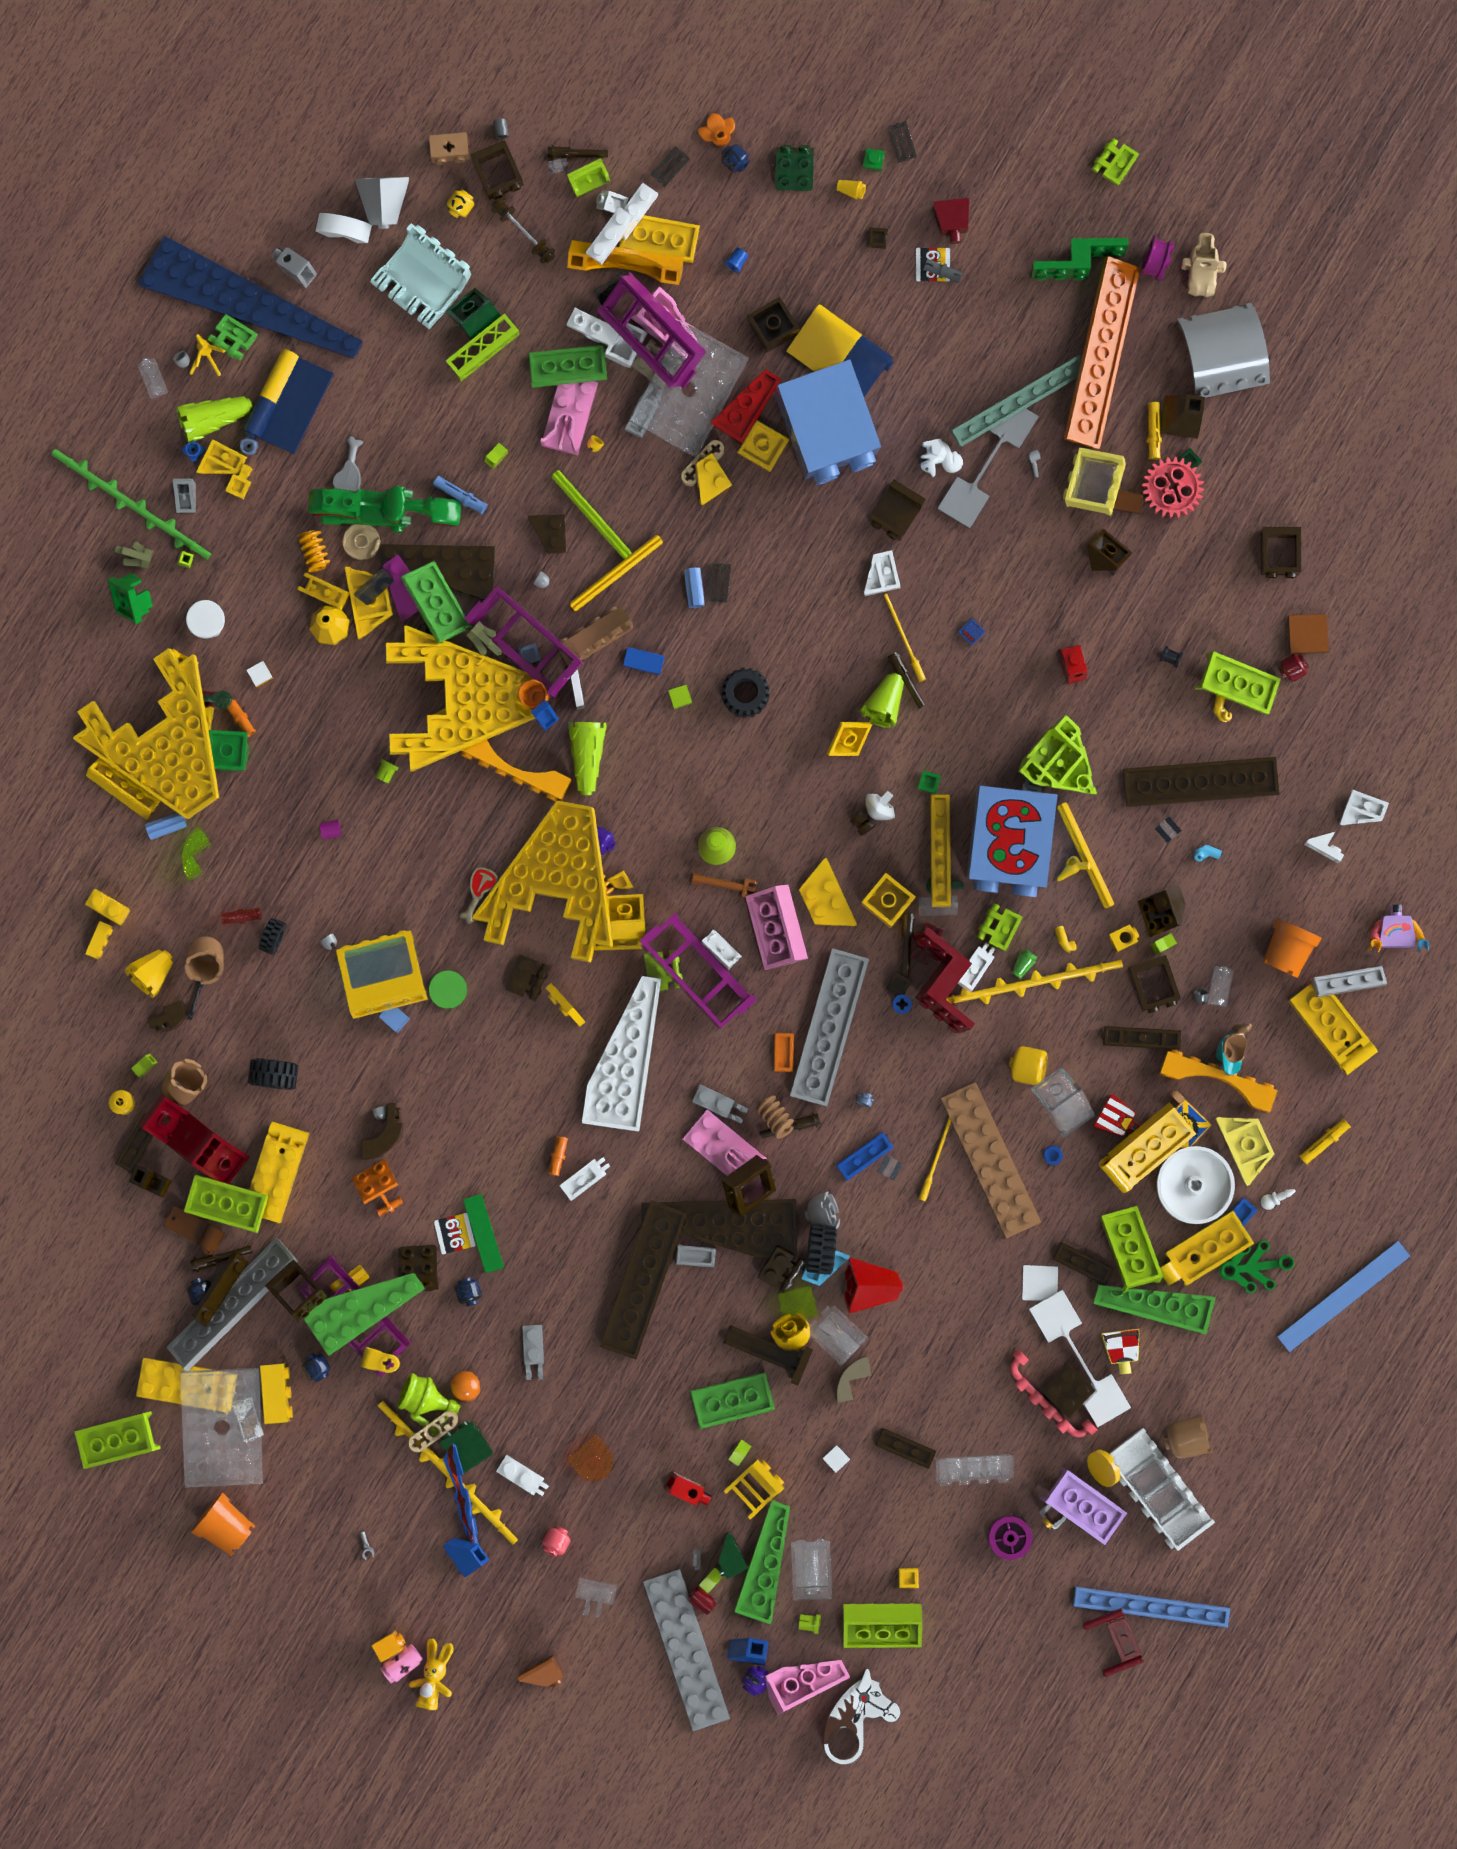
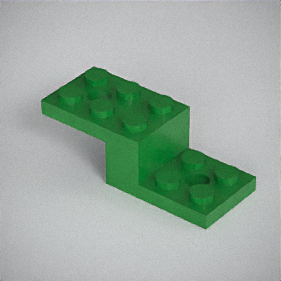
(1079, 258)

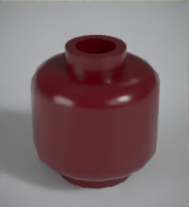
(1293, 667)

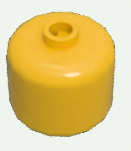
(1028, 1065)

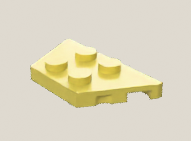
(1246, 1144)

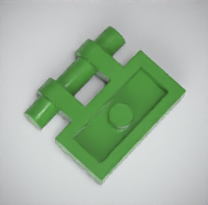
(236, 333)

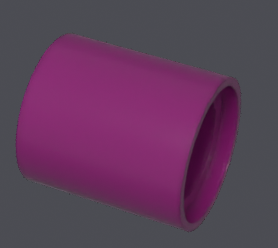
(330, 829)

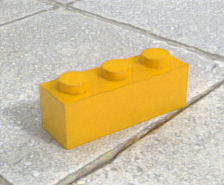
(99, 940)

